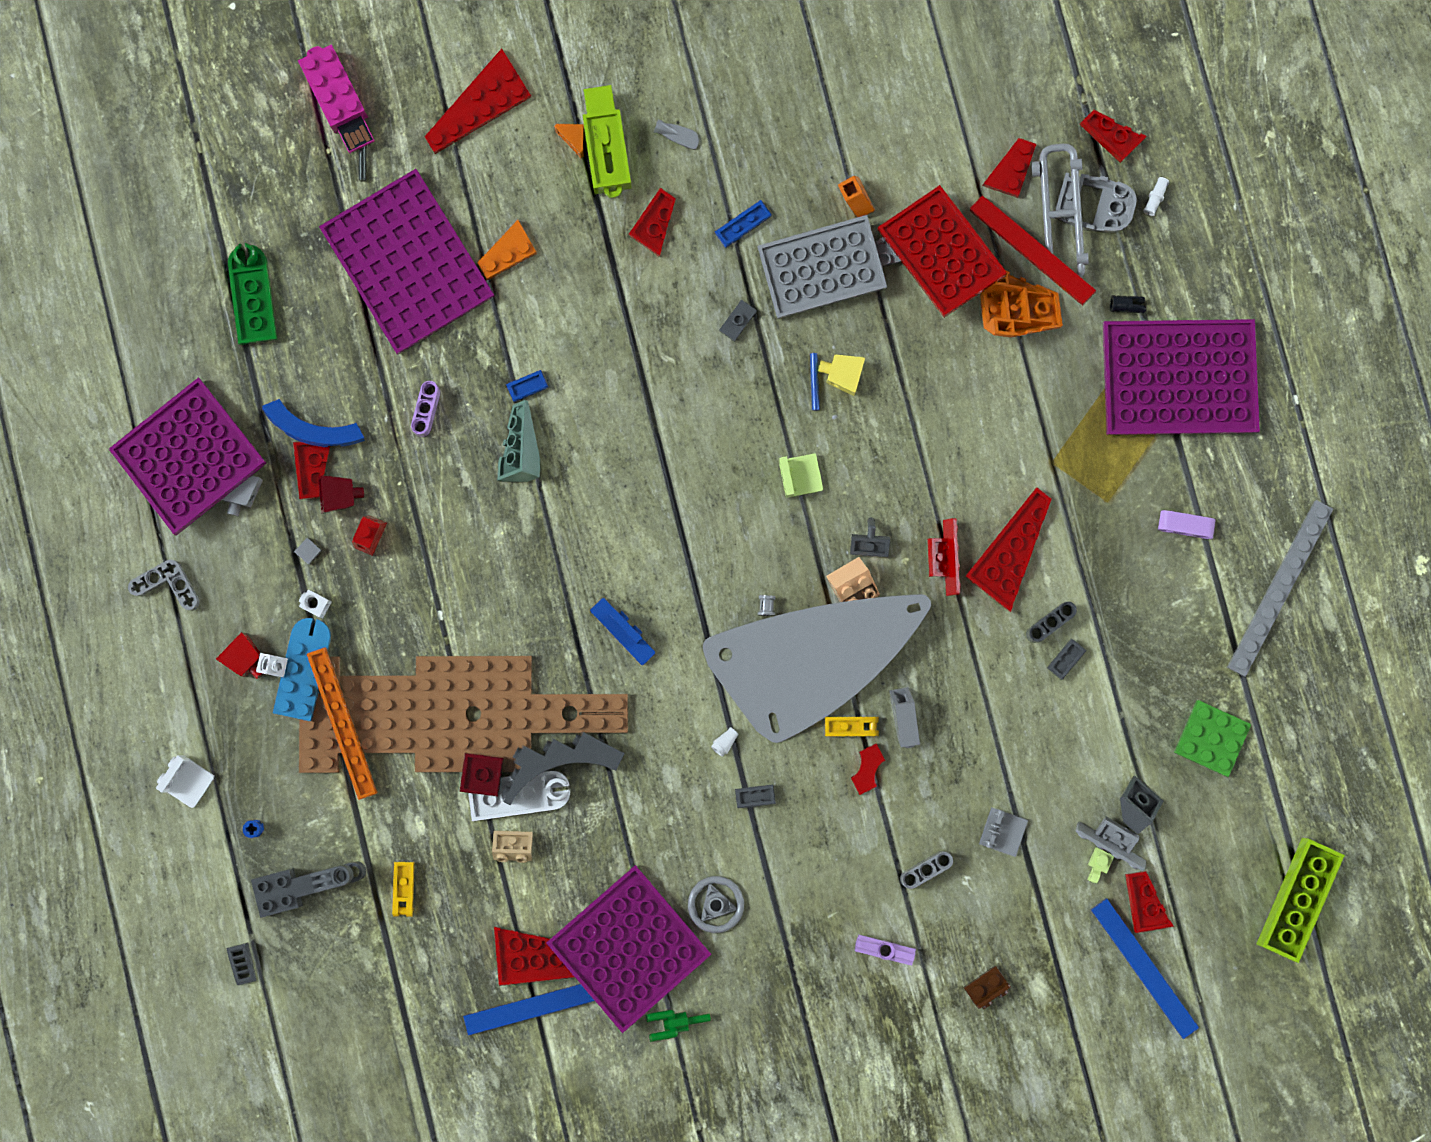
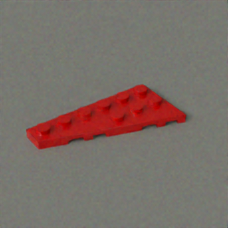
(1007, 557)

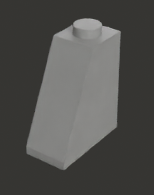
(905, 717)

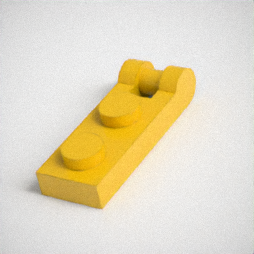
(851, 726)
(403, 888)

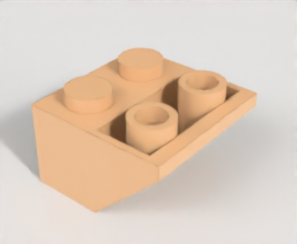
(853, 582)

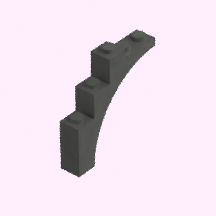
(531, 763)

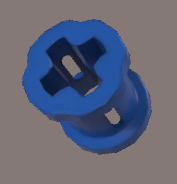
(255, 823)

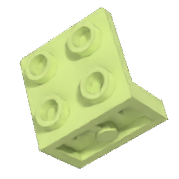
(800, 475)

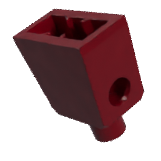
(337, 493)

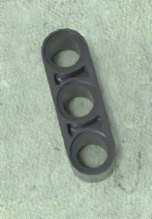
(1042, 624)

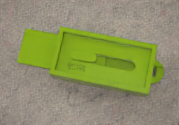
(605, 143)

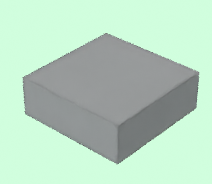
(308, 551)

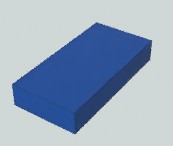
(527, 386)

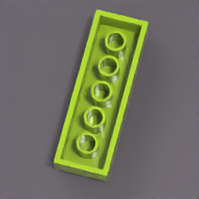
(1300, 899)

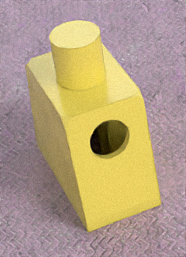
(843, 372)

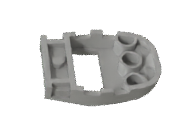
(1114, 208)

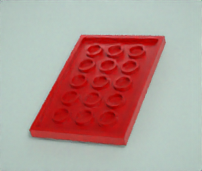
(942, 251)

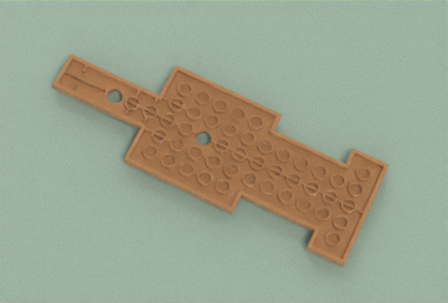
(429, 713)

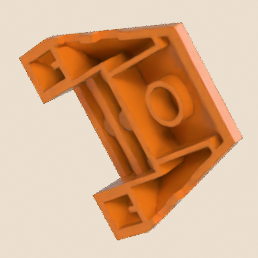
(1019, 308)

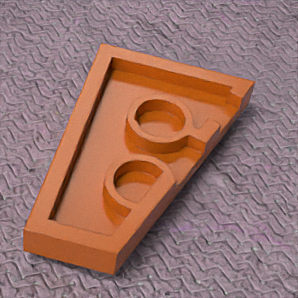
(507, 252)

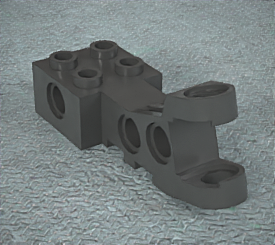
(284, 890)

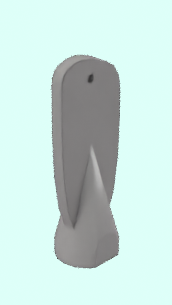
(677, 134)

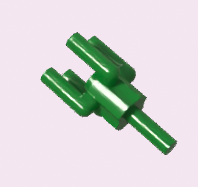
(673, 1023)

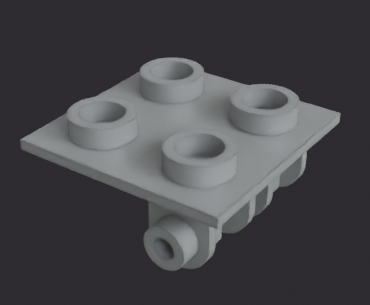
(1003, 832)

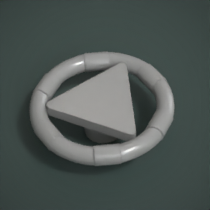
(716, 904)

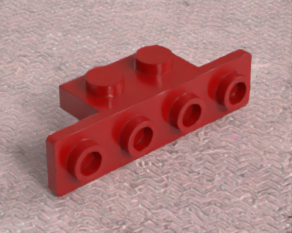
(944, 557)

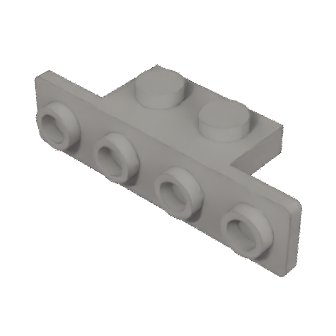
(1115, 839)

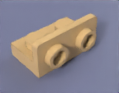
(512, 846)

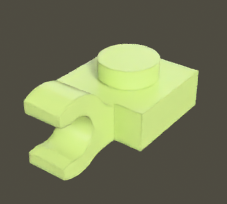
(1100, 862)

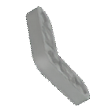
(171, 578)

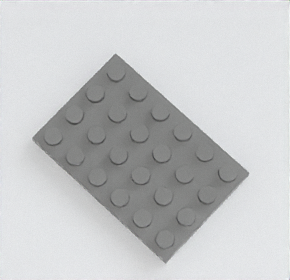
(822, 267)

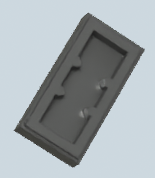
(738, 320)
(1066, 659)
(755, 796)

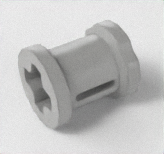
(766, 605)

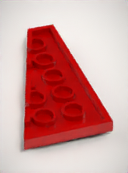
(486, 98)
(526, 959)

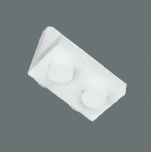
(185, 780)

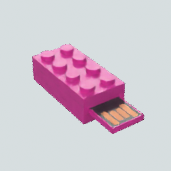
(336, 96)

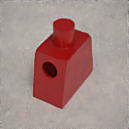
(368, 534)
(241, 656)

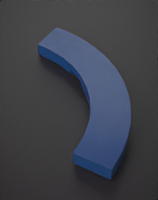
(311, 433)

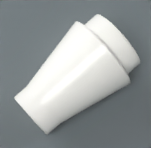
(724, 742)

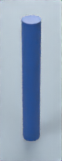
(814, 381)

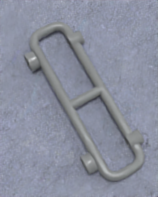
(1039, 169)

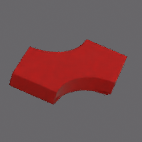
(865, 777)

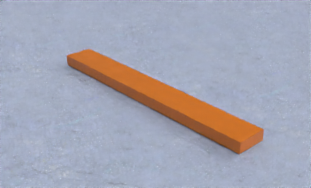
(342, 723)

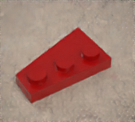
(310, 465)

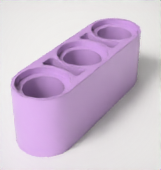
(426, 418)
(1186, 524)

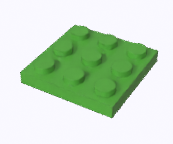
(1212, 738)

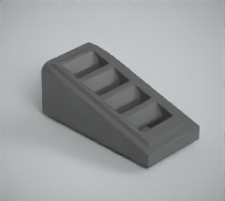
(234, 965)

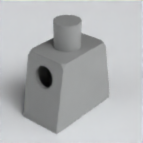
(243, 495)

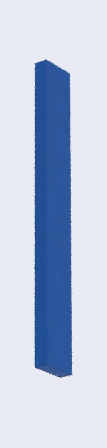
(1144, 968)
(526, 1009)

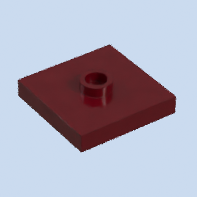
(481, 774)

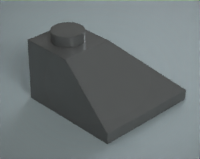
(1139, 805)

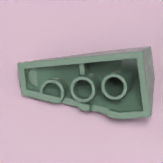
(521, 452)

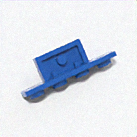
(623, 631)

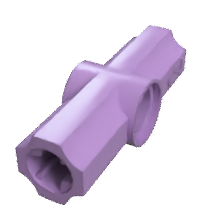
(897, 952)

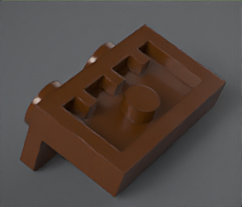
(987, 987)

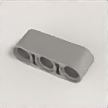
(936, 869)

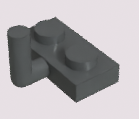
(870, 544)

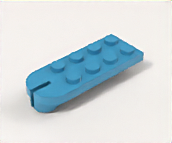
(298, 688)

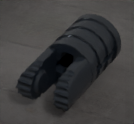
(1127, 304)

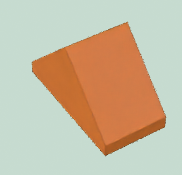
(573, 135)

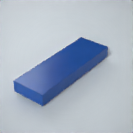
(743, 224)

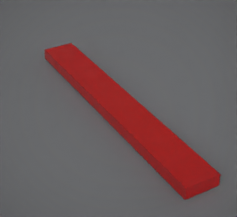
(1032, 250)

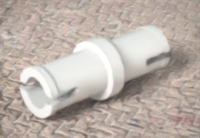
(1156, 196)

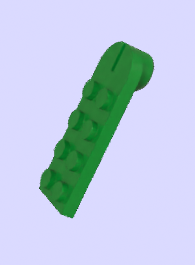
(251, 295)

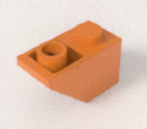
(856, 196)

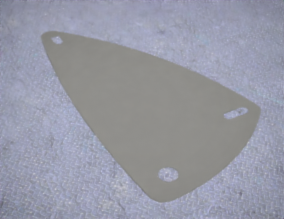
(810, 659)

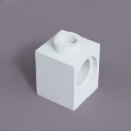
(322, 607)
(271, 665)

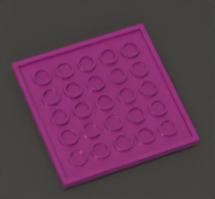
(187, 456)
(628, 948)

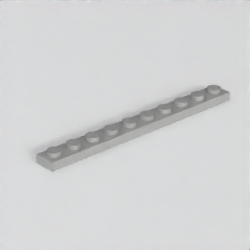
(1279, 588)

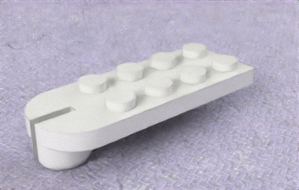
(532, 798)

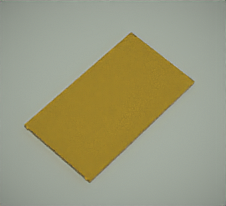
(1100, 459)

